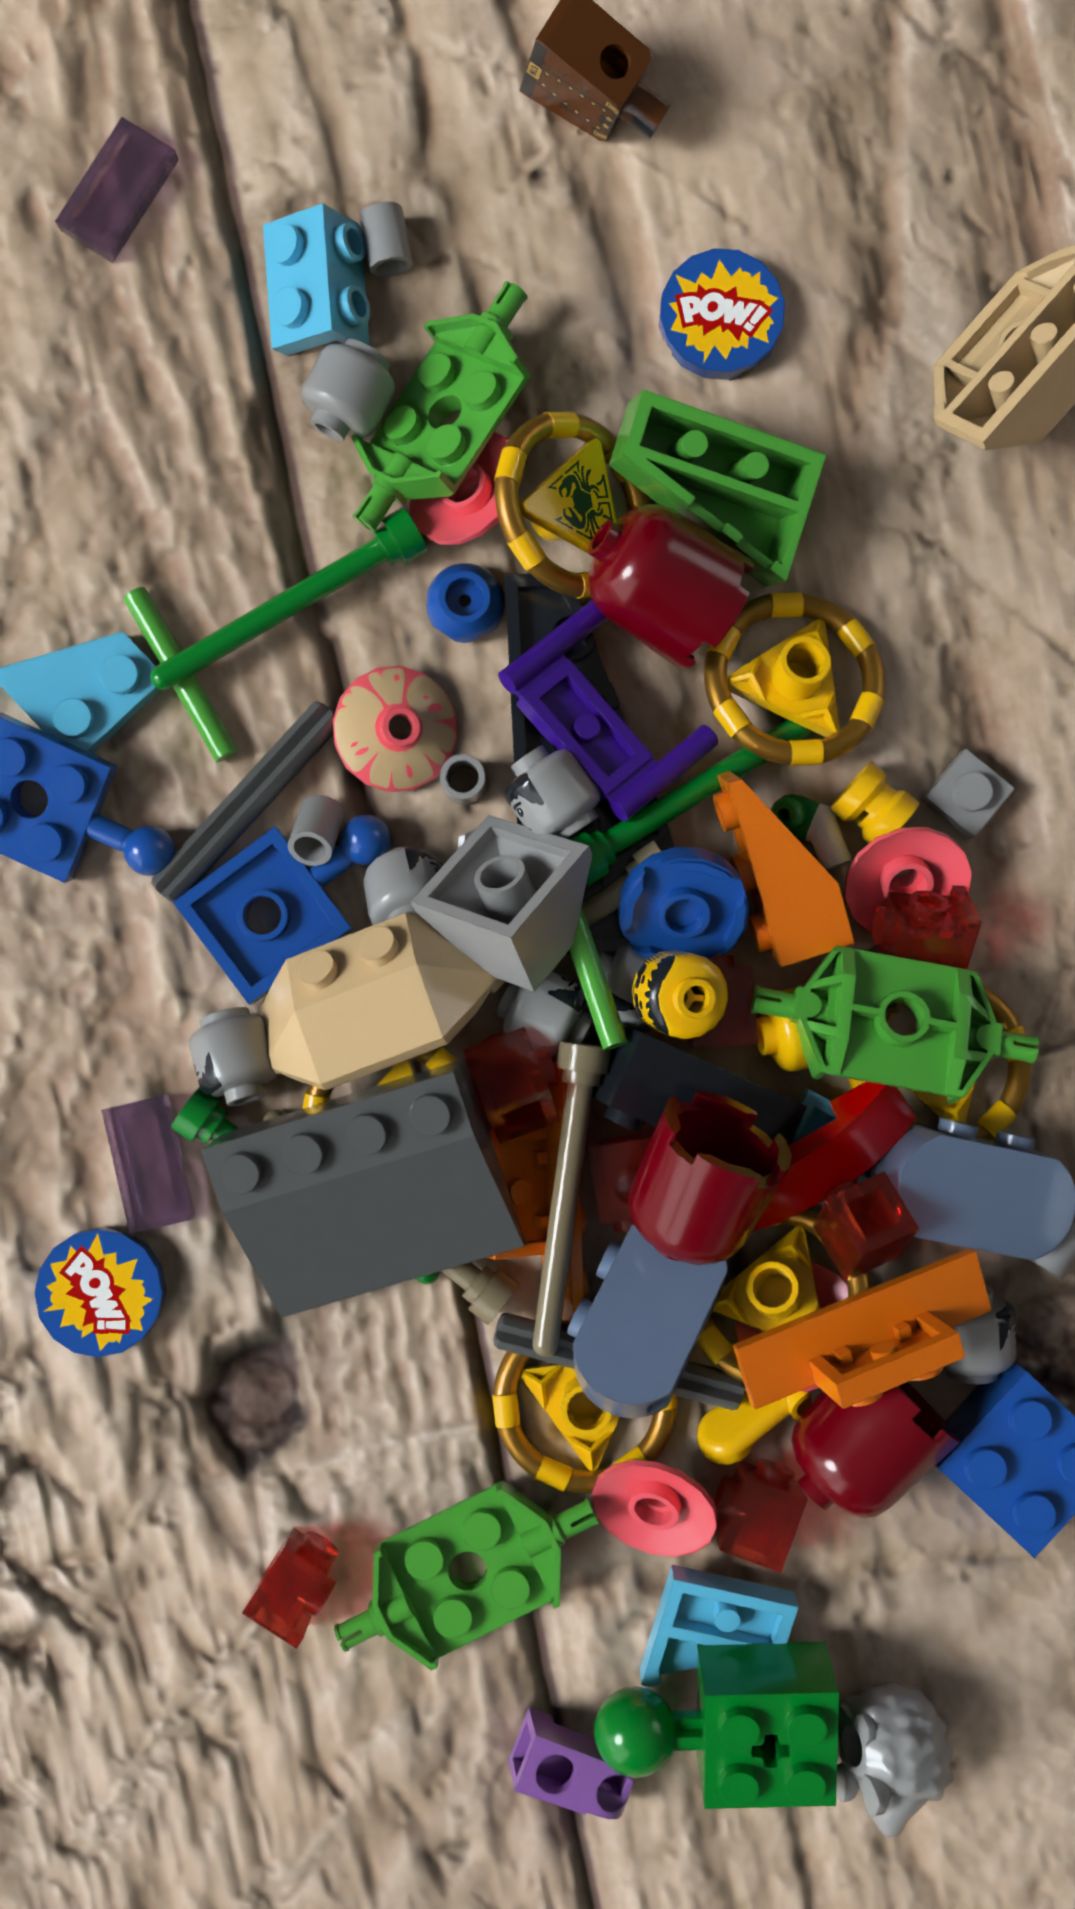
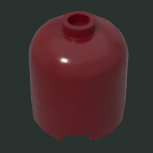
(667, 581)
(705, 1179)
(869, 1452)

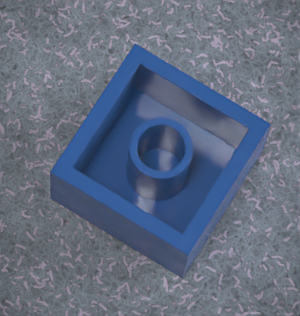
(1015, 1457)

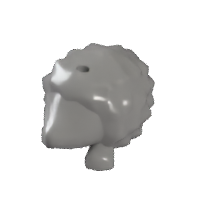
(893, 1752)

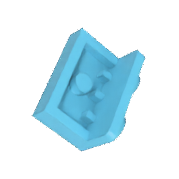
(315, 280)

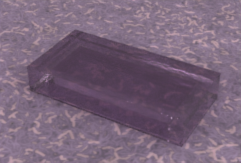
(117, 190)
(148, 1164)

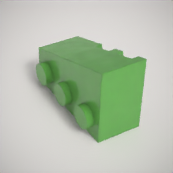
(722, 477)

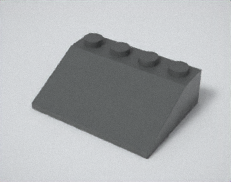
(365, 1189)

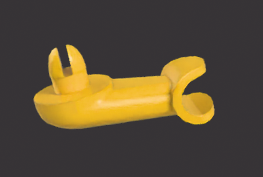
(730, 1435)

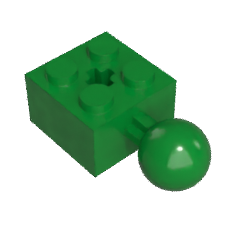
(758, 1728)

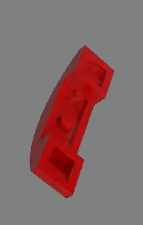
(866, 1128)

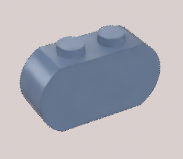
(981, 1189)
(641, 1326)

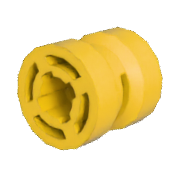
(874, 803)

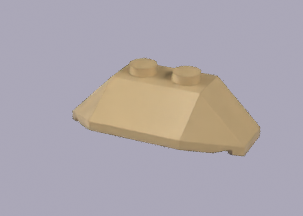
(1015, 362)
(370, 1002)

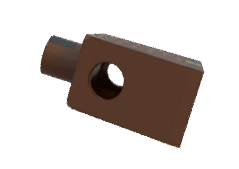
(592, 72)

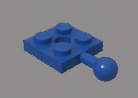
(75, 792)
(266, 869)

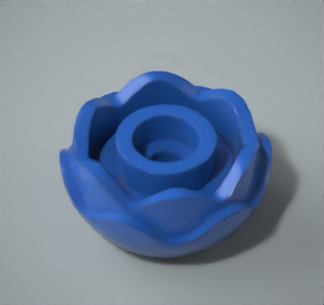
(468, 622)

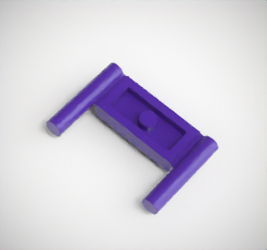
(581, 721)

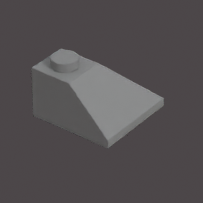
(509, 899)

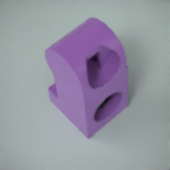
(565, 1769)

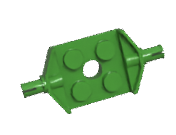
(465, 370)
(847, 1030)
(431, 1610)

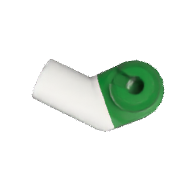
(814, 824)

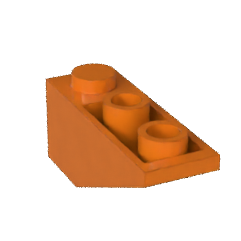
(793, 894)

